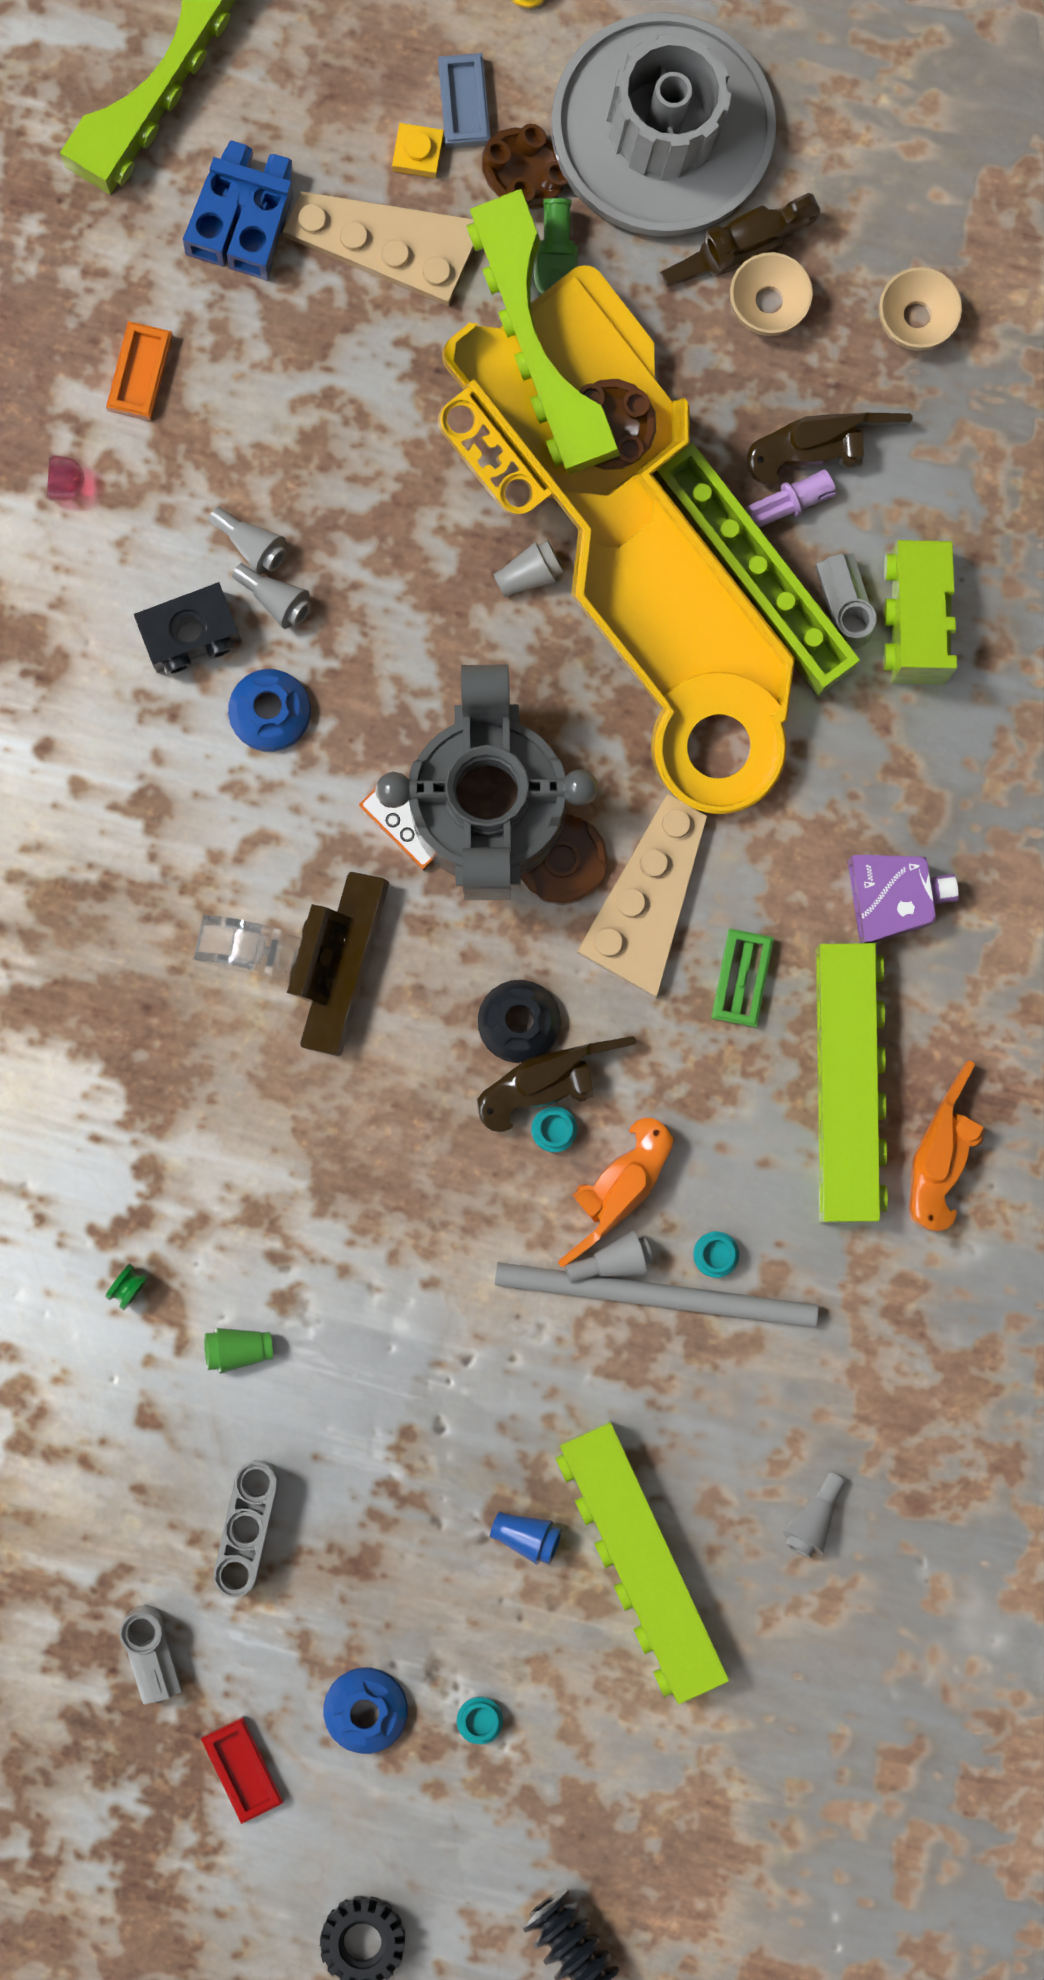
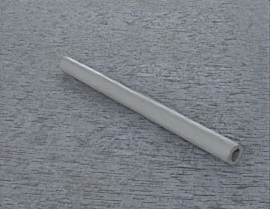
(658, 1295)

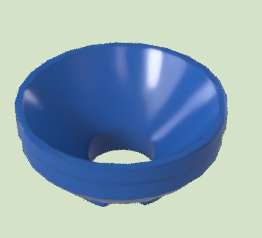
(272, 733)
(370, 1685)

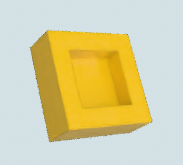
(417, 150)

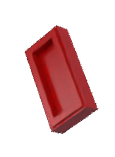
(242, 1770)

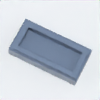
(463, 100)

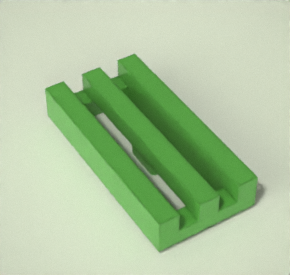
(749, 940)

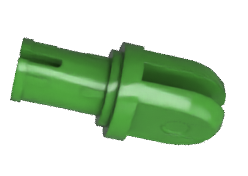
(556, 252)

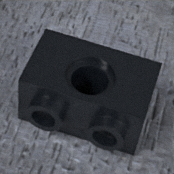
(161, 625)

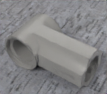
(846, 596)
(151, 1658)

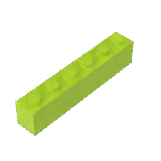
(757, 569)
(849, 1083)
(643, 1563)

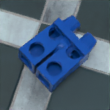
(245, 195)

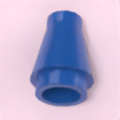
(528, 1536)

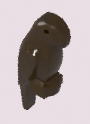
(746, 236)
(816, 443)
(542, 1083)

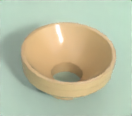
(774, 273)
(924, 288)

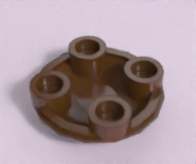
(523, 161)
(629, 417)

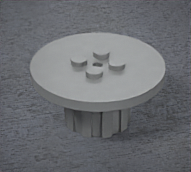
(663, 124)

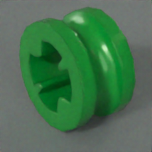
(126, 1286)

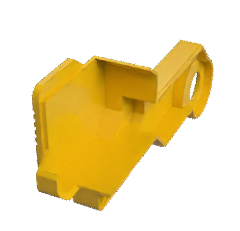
(637, 557)

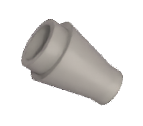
(530, 569)

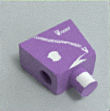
(895, 895)

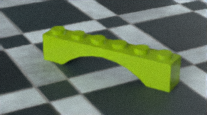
(111, 137)
(511, 245)

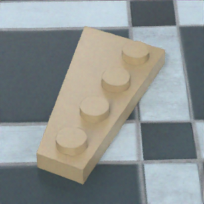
(394, 243)
(644, 906)

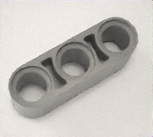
(231, 1546)

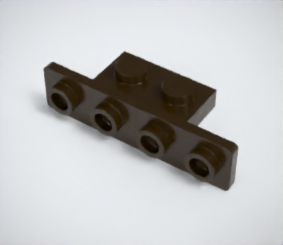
(335, 959)

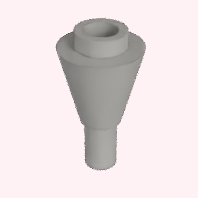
(258, 546)
(283, 601)
(622, 1257)
(811, 1526)

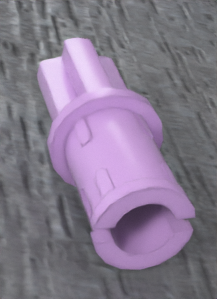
(792, 499)

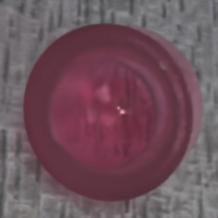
(64, 478)

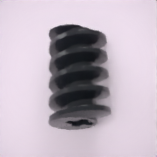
(568, 1940)

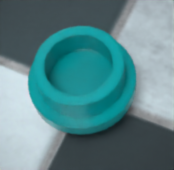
(554, 1129)
(716, 1254)
(479, 1720)

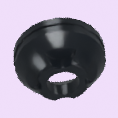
(512, 1045)

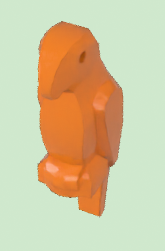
(942, 1158)
(623, 1183)

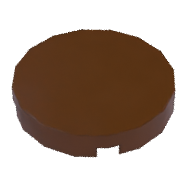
(566, 878)

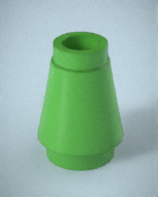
(236, 1348)

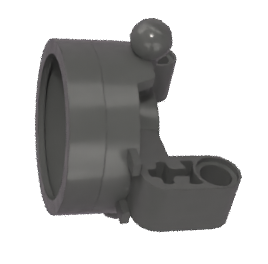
(494, 852)

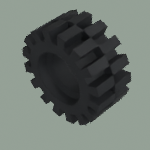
(362, 1912)

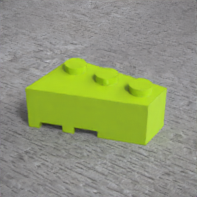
(920, 612)

